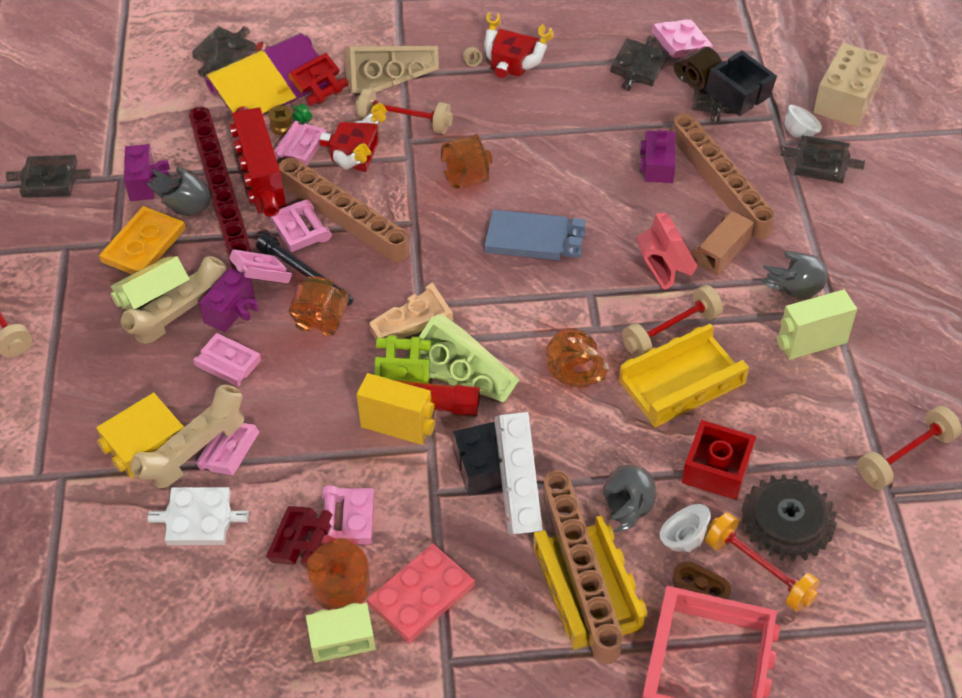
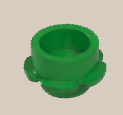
(302, 114)

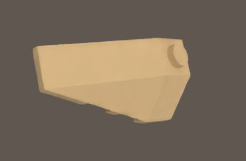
(386, 65)

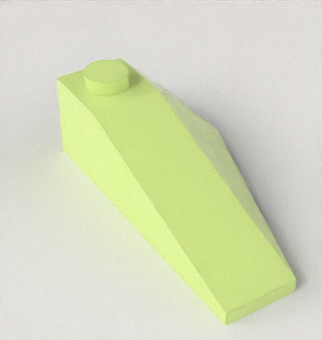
(463, 361)

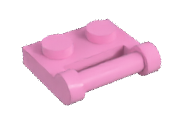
(294, 230)
(357, 513)

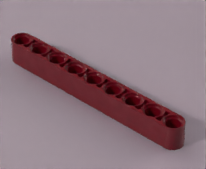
(219, 182)

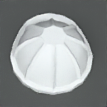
(801, 122)
(686, 528)

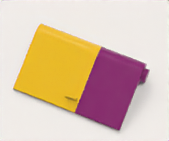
(263, 76)

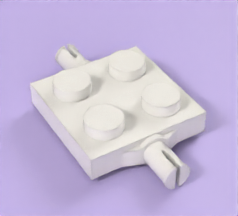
(198, 516)

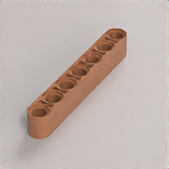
(722, 174)
(345, 210)
(582, 575)

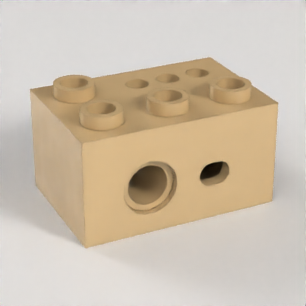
(850, 84)

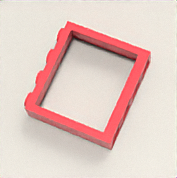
(718, 610)

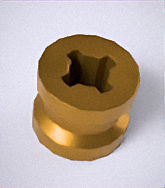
(280, 119)

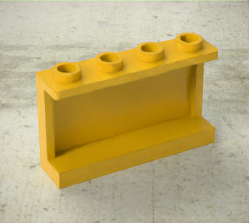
(681, 375)
(620, 585)

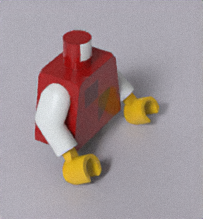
(513, 51)
(355, 142)

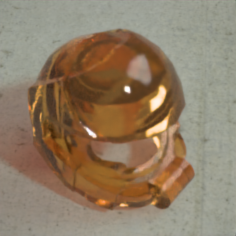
(571, 349)

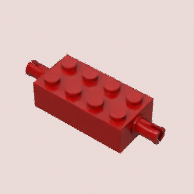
(257, 161)

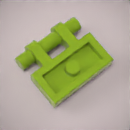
(399, 368)

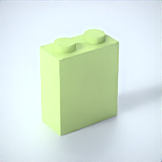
(149, 283)
(816, 324)

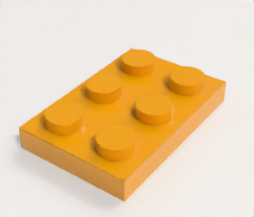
(142, 241)

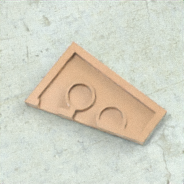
(412, 316)

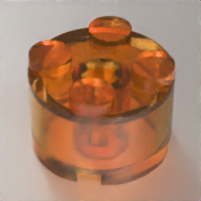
(466, 161)
(318, 305)
(338, 574)

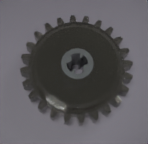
(788, 518)

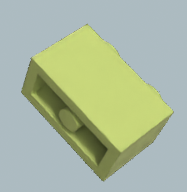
(340, 632)

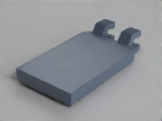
(534, 235)

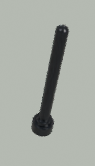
(269, 245)

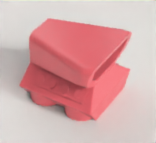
(665, 251)

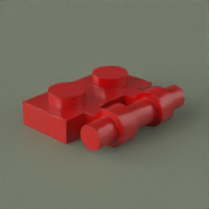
(315, 73)

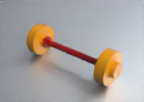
(801, 591)

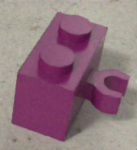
(658, 157)
(138, 171)
(228, 300)

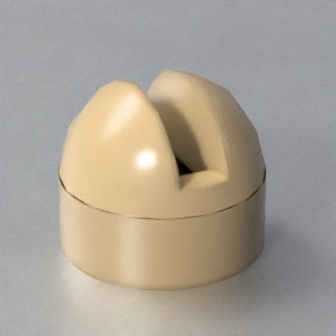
(476, 55)

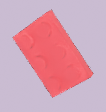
(421, 593)

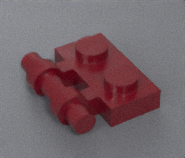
(292, 535)

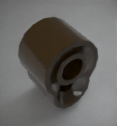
(696, 66)

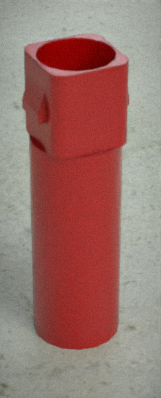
(454, 399)

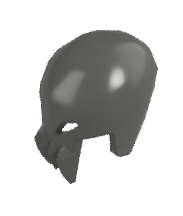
(185, 199)
(802, 279)
(629, 494)

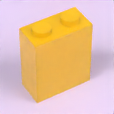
(395, 409)
(137, 429)

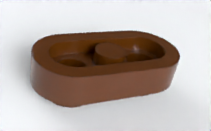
(702, 580)

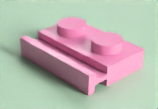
(300, 142)
(260, 266)
(227, 359)
(226, 453)

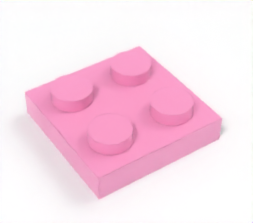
(680, 37)

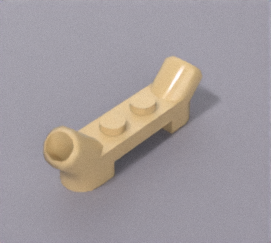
(149, 322)
(164, 464)

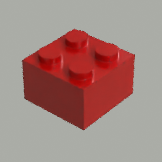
(718, 459)

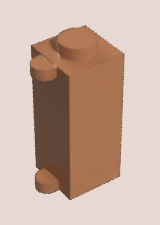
(724, 243)

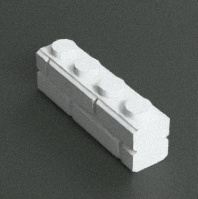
(518, 473)

